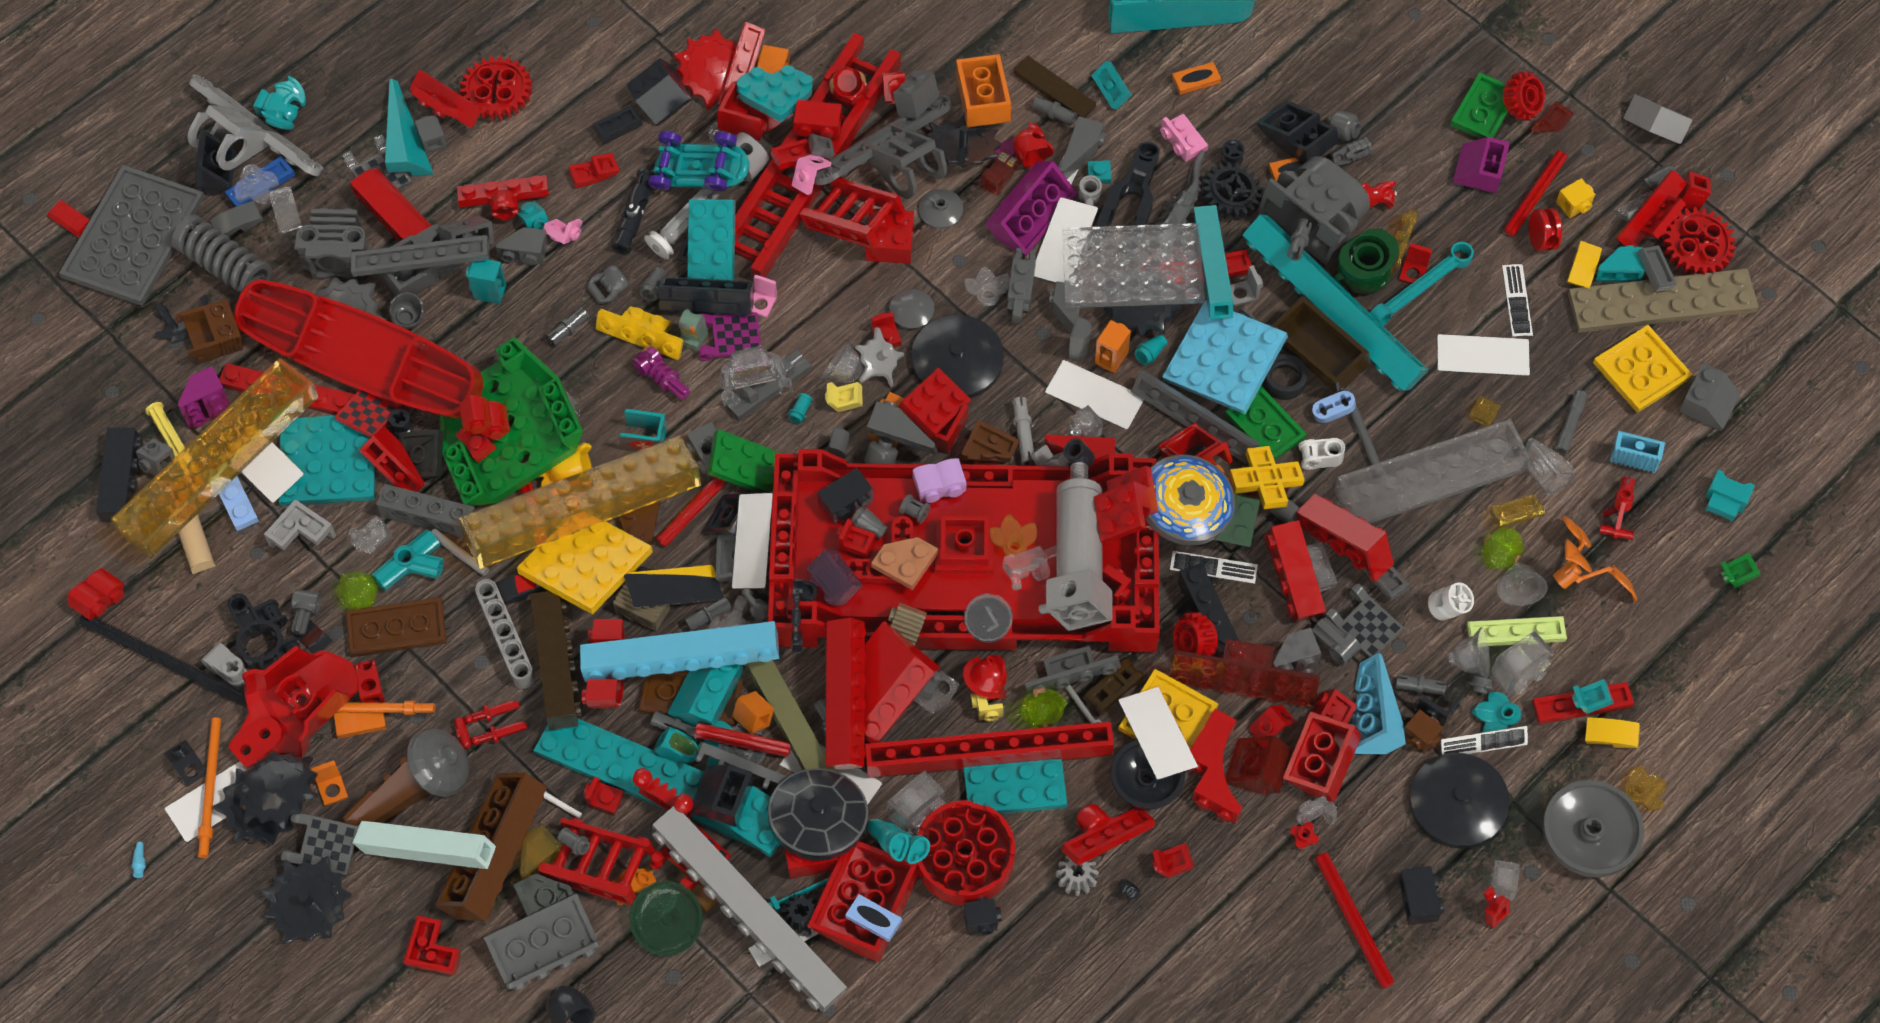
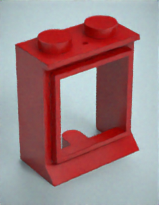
(1191, 437)

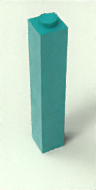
(1214, 263)

